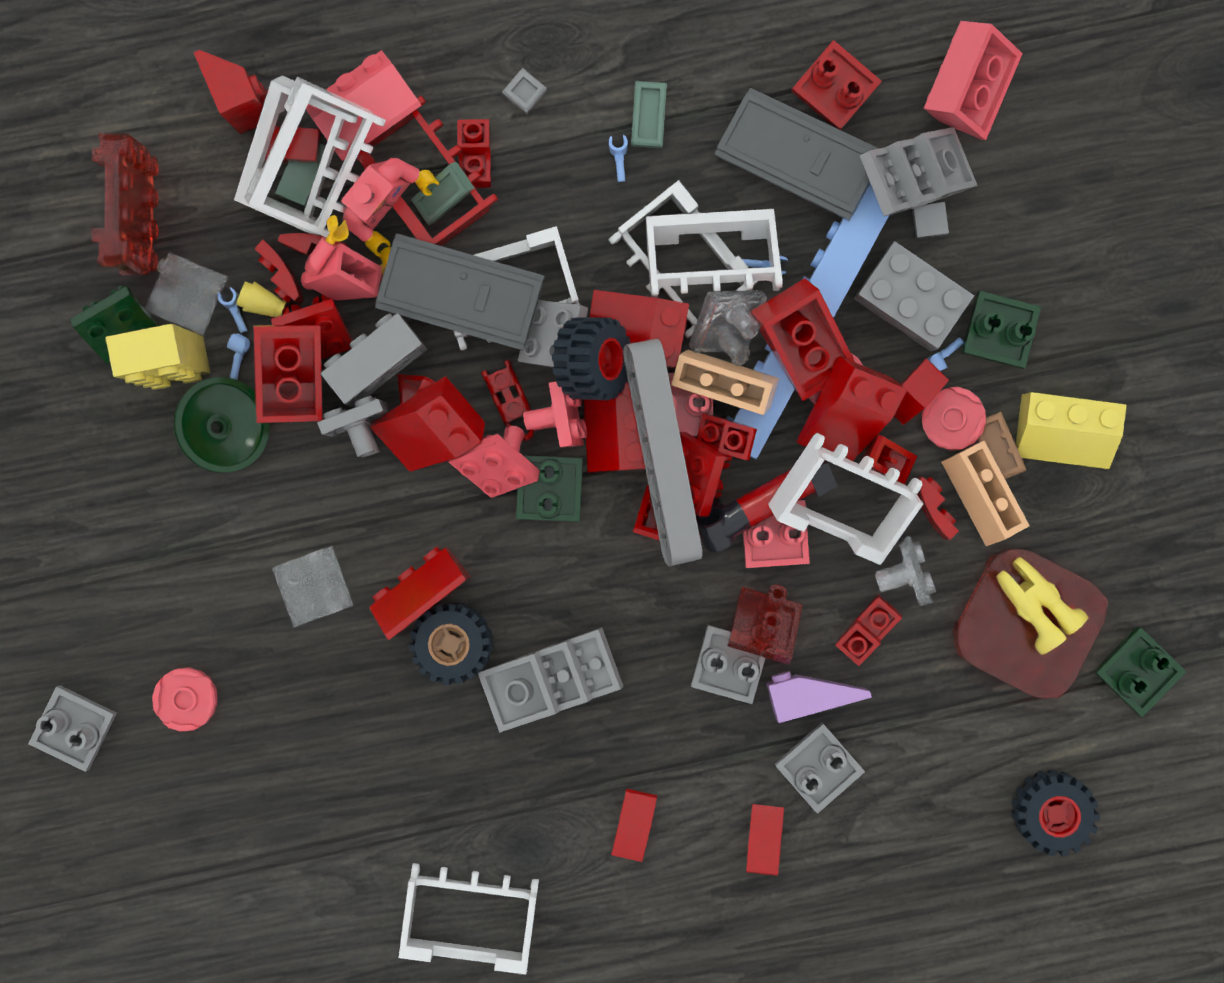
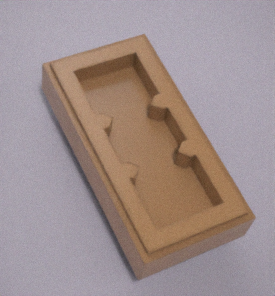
(1002, 446)

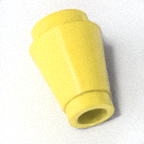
(260, 300)

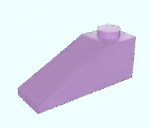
(804, 695)

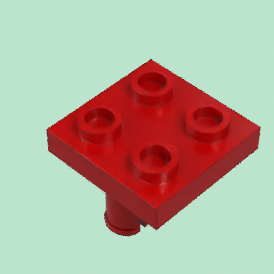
(836, 85)
(334, 333)
(704, 472)

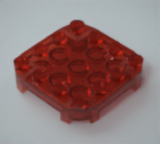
(128, 205)
(1003, 642)

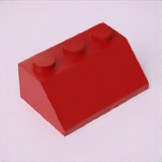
(233, 90)
(612, 434)
(417, 591)

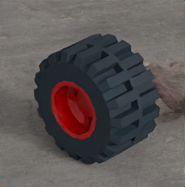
(590, 358)
(1055, 812)

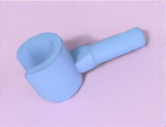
(619, 154)
(762, 264)
(234, 309)
(240, 345)
(938, 358)

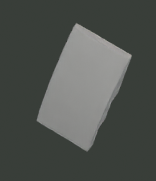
(918, 171)
(550, 680)

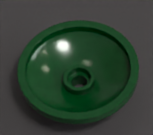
(233, 409)

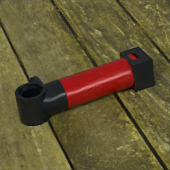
(728, 521)

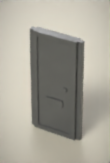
(796, 153)
(459, 291)

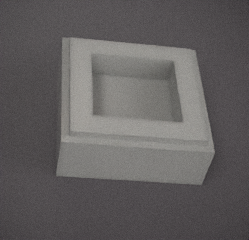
(524, 91)
(930, 220)

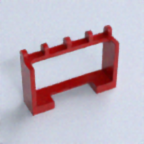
(400, 205)

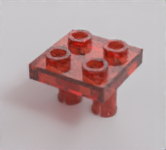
(765, 624)

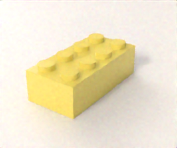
(158, 356)

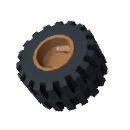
(451, 643)

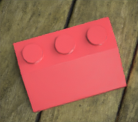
(973, 79)
(375, 87)

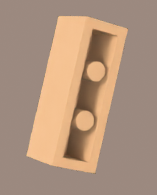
(725, 381)
(985, 493)

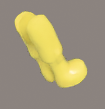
(1030, 598)

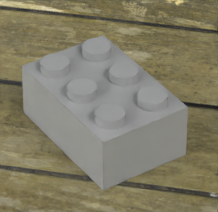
(913, 297)
(373, 359)

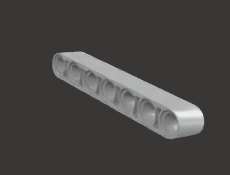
(662, 452)

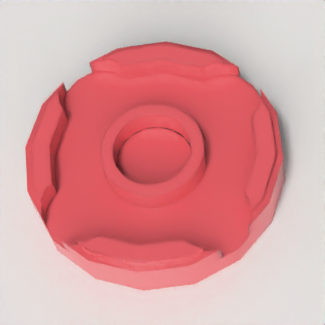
(954, 419)
(185, 699)

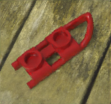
(513, 407)

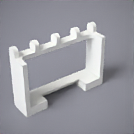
(273, 105)
(263, 178)
(687, 206)
(751, 223)
(533, 243)
(869, 547)
(424, 949)

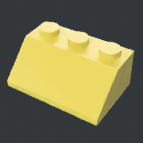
(1069, 430)

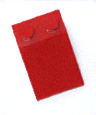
(645, 319)
(802, 336)
(287, 373)
(852, 407)
(431, 427)

